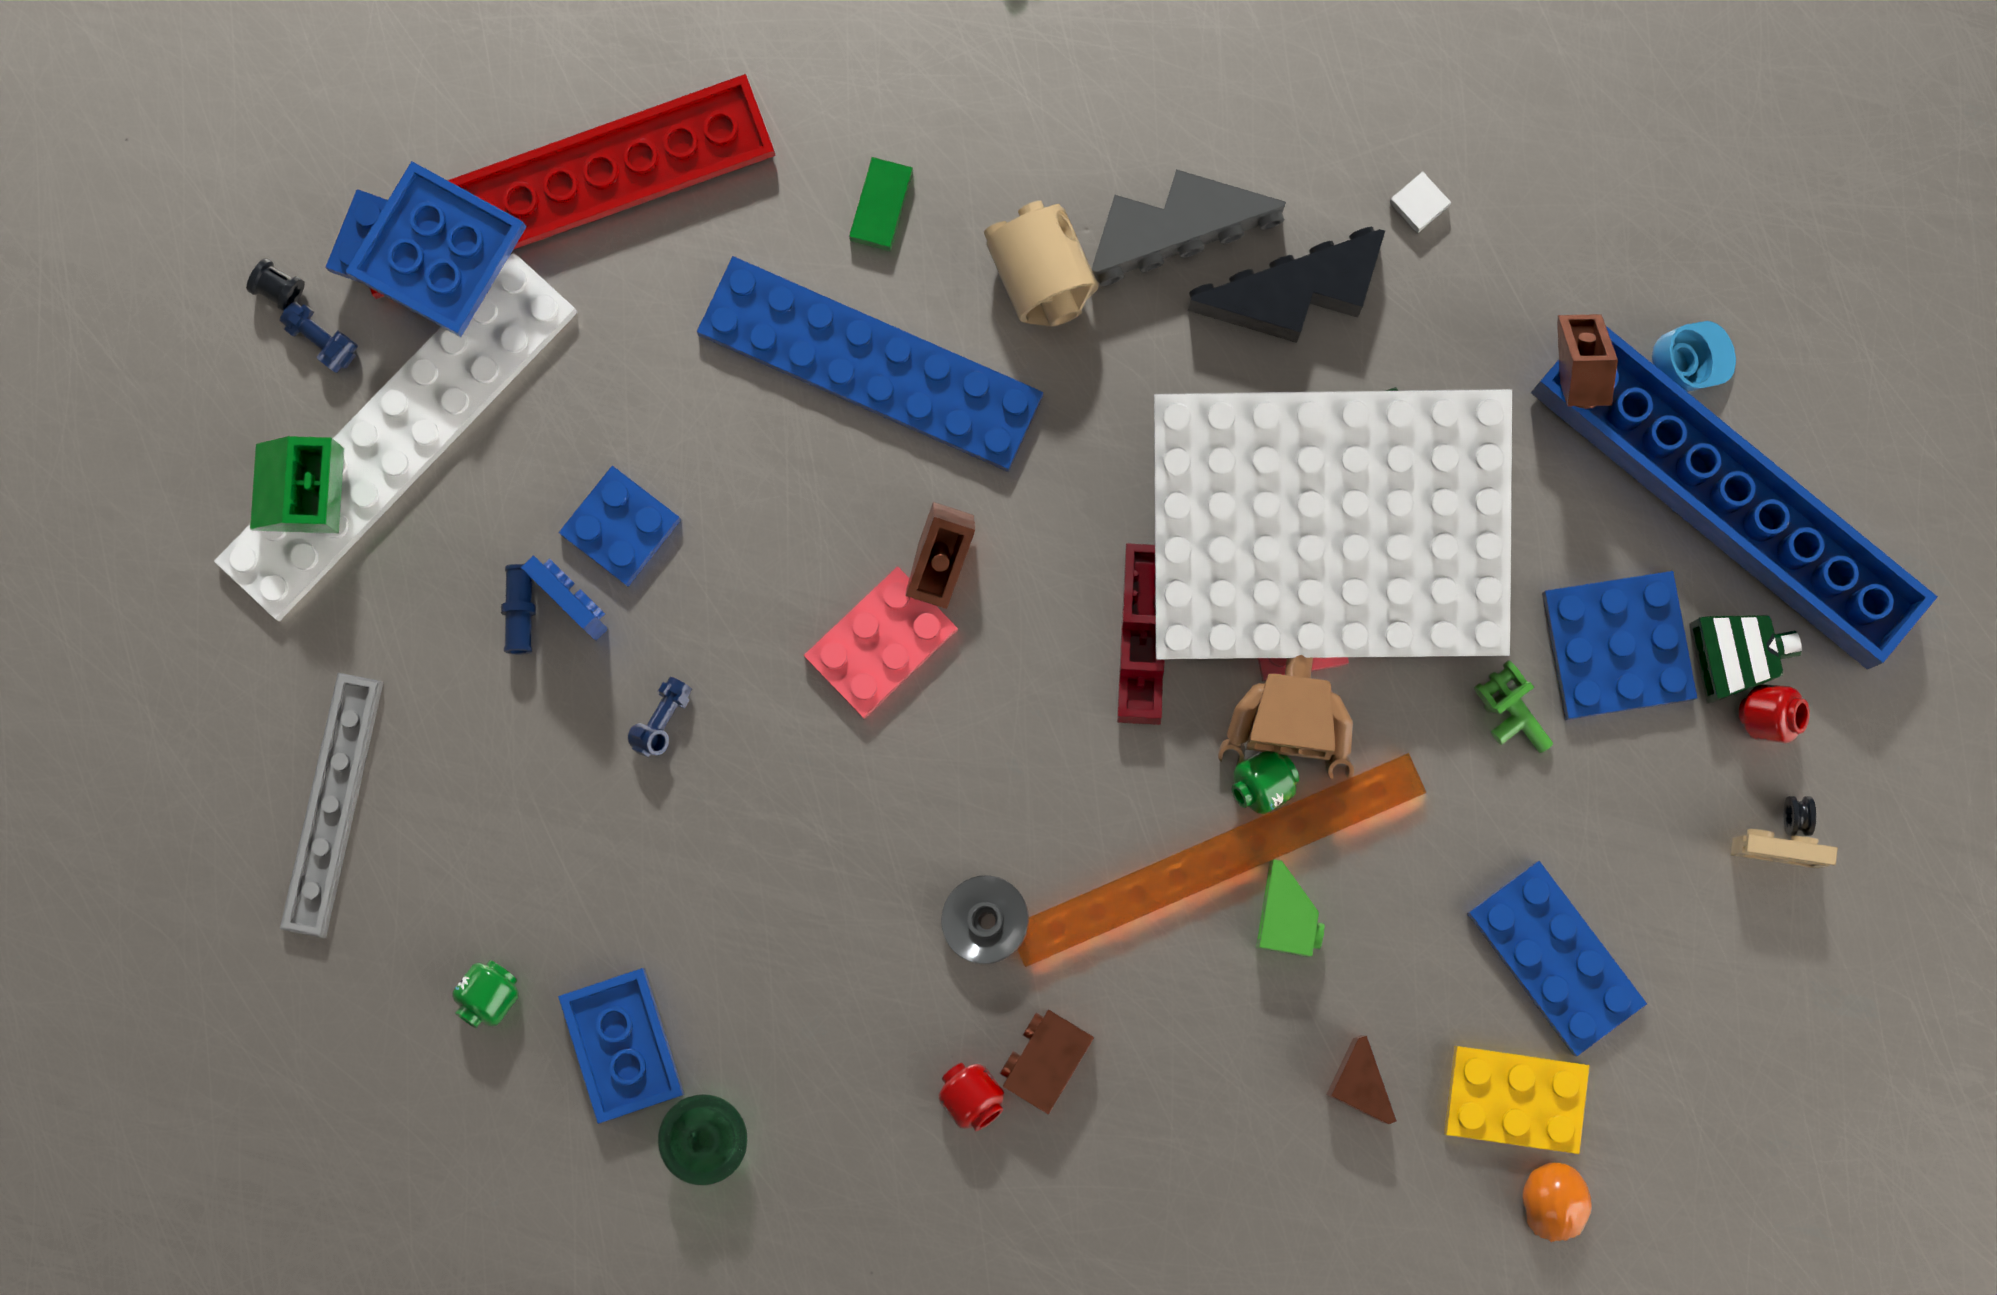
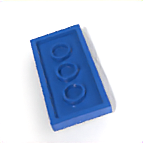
(1557, 958)

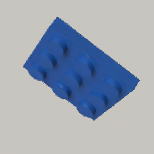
(436, 249)
(1619, 645)

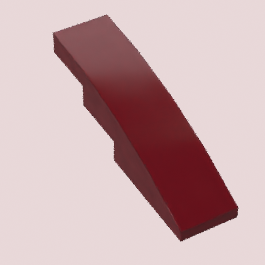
(1139, 670)

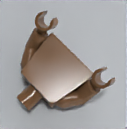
(1293, 718)

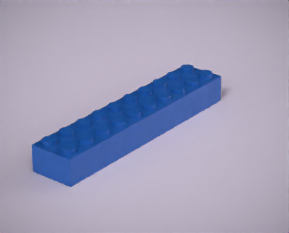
(1748, 507)

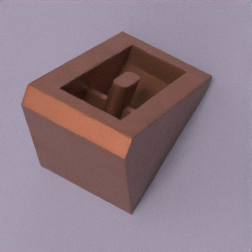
(1360, 1083)

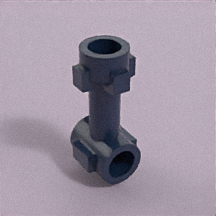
(335, 349)
(651, 737)

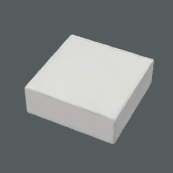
(1420, 202)

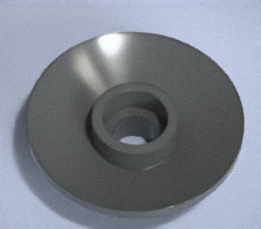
(968, 906)

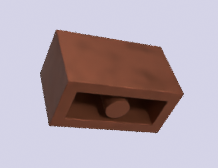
(1046, 1061)

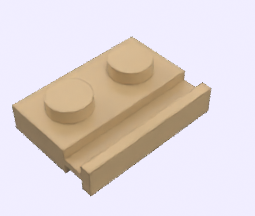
(1797, 851)

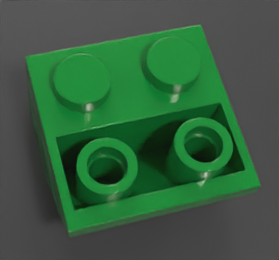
(297, 485)

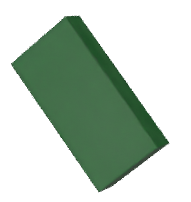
(881, 204)

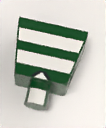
(1739, 653)

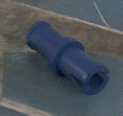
(518, 610)

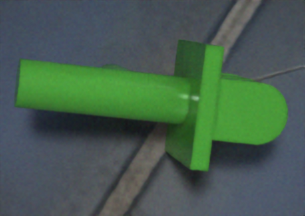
(1510, 699)

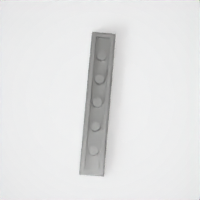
(331, 805)

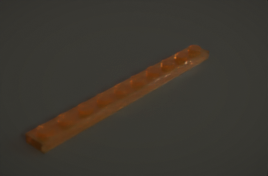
(1220, 858)

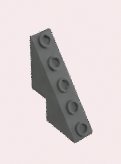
(1193, 216)

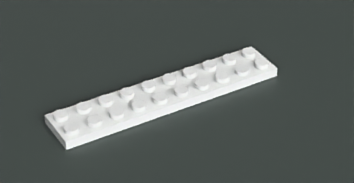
(407, 431)

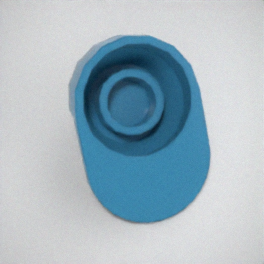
(1696, 355)

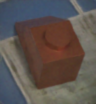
(1586, 360)
(940, 555)

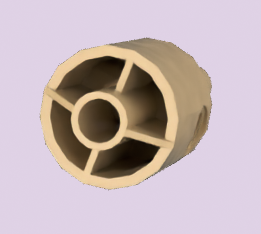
(1042, 264)

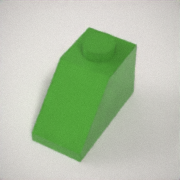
(1288, 915)

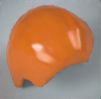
(1556, 1202)

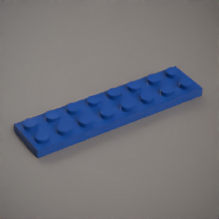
(870, 363)

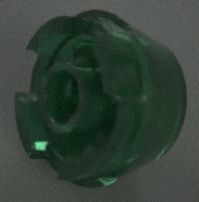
(702, 1139)

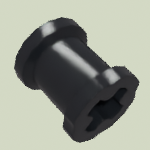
(274, 284)

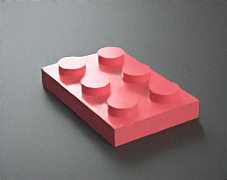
(879, 643)

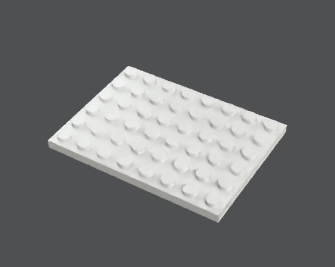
(1333, 524)

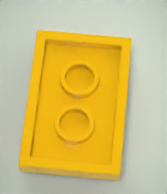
(1516, 1099)

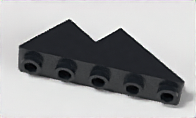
(1280, 296)

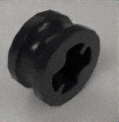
(1799, 815)

